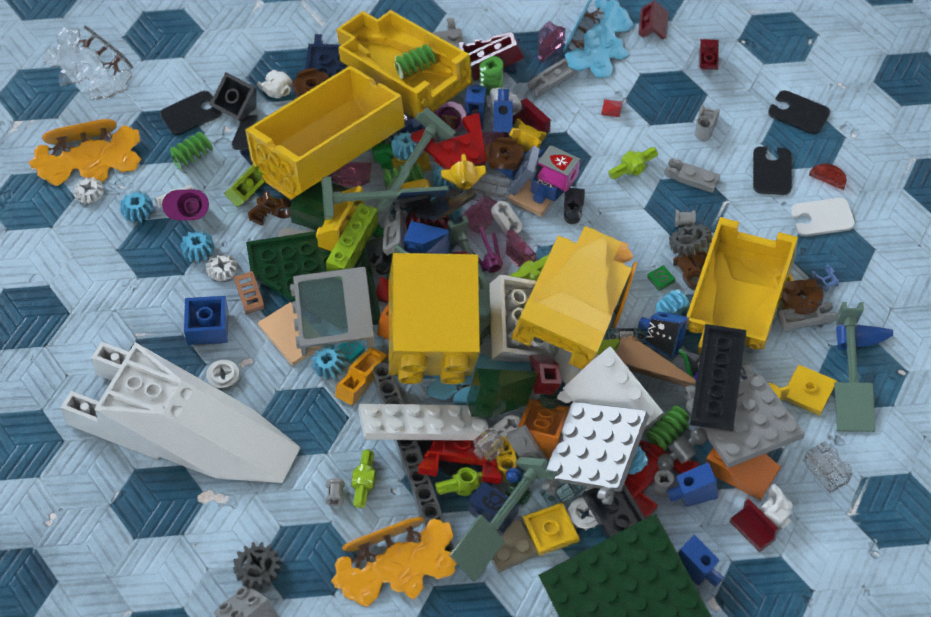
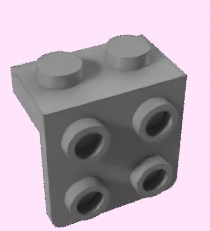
(246, 603)

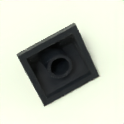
(234, 97)

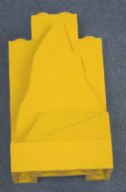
(372, 48)
(738, 284)
(575, 296)

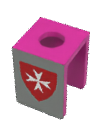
(558, 168)

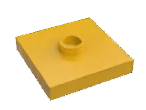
(809, 389)
(550, 529)

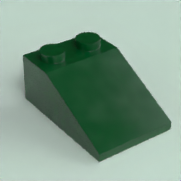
(308, 206)
(499, 391)

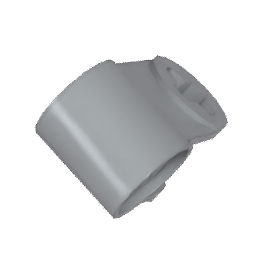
(706, 122)

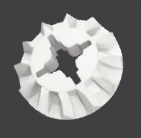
(91, 195)
(216, 273)
(214, 374)
(574, 510)

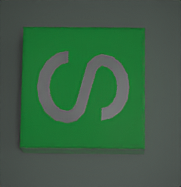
(661, 278)

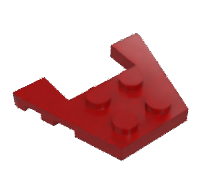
(451, 150)
(460, 452)
(640, 481)

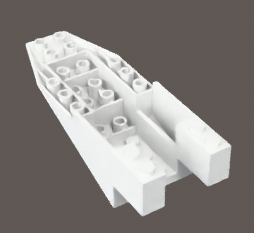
(179, 418)

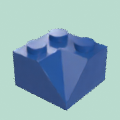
(426, 239)
(206, 320)

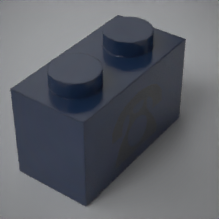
(487, 502)

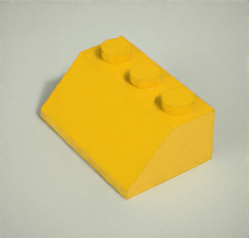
(332, 229)

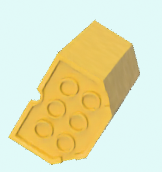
(323, 130)

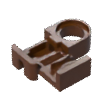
(269, 205)
(693, 264)

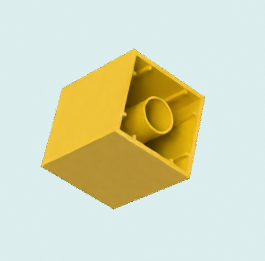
(433, 316)

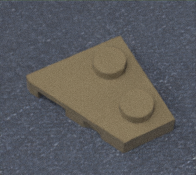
(515, 549)

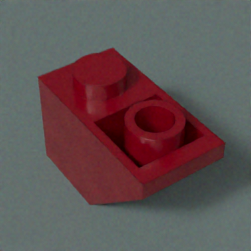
(708, 54)
(548, 374)

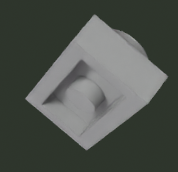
(524, 443)

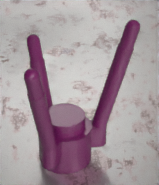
(492, 261)

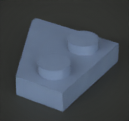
(526, 170)

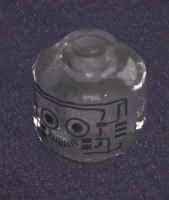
(488, 445)

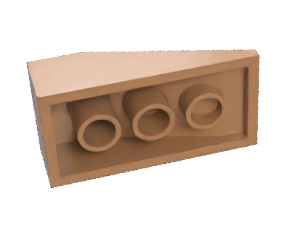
(647, 362)

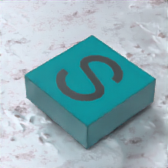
(351, 350)

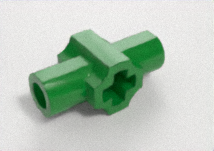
(383, 154)

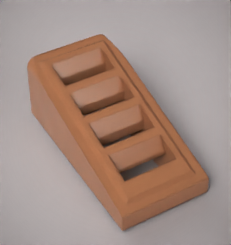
(250, 308)

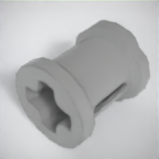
(685, 218)
(663, 482)
(334, 492)

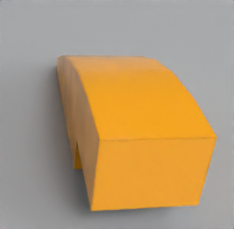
(359, 376)

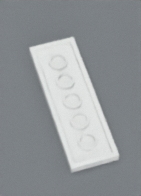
(419, 422)

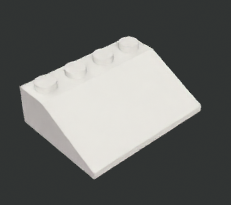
(507, 302)
(611, 384)

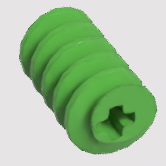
(414, 59)
(491, 73)
(189, 148)
(415, 174)
(668, 427)

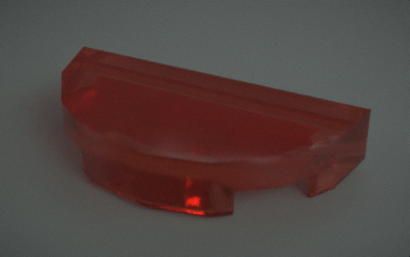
(830, 174)

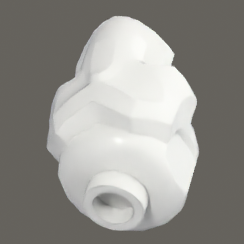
(276, 84)
(494, 96)
(777, 507)

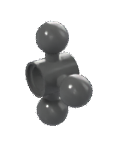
(682, 449)

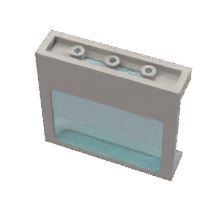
(332, 308)

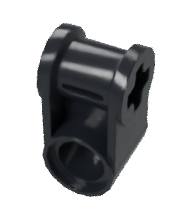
(573, 205)
(376, 257)

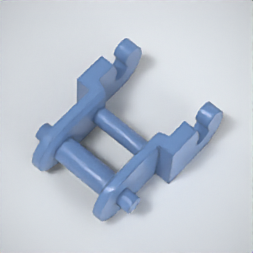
(834, 281)

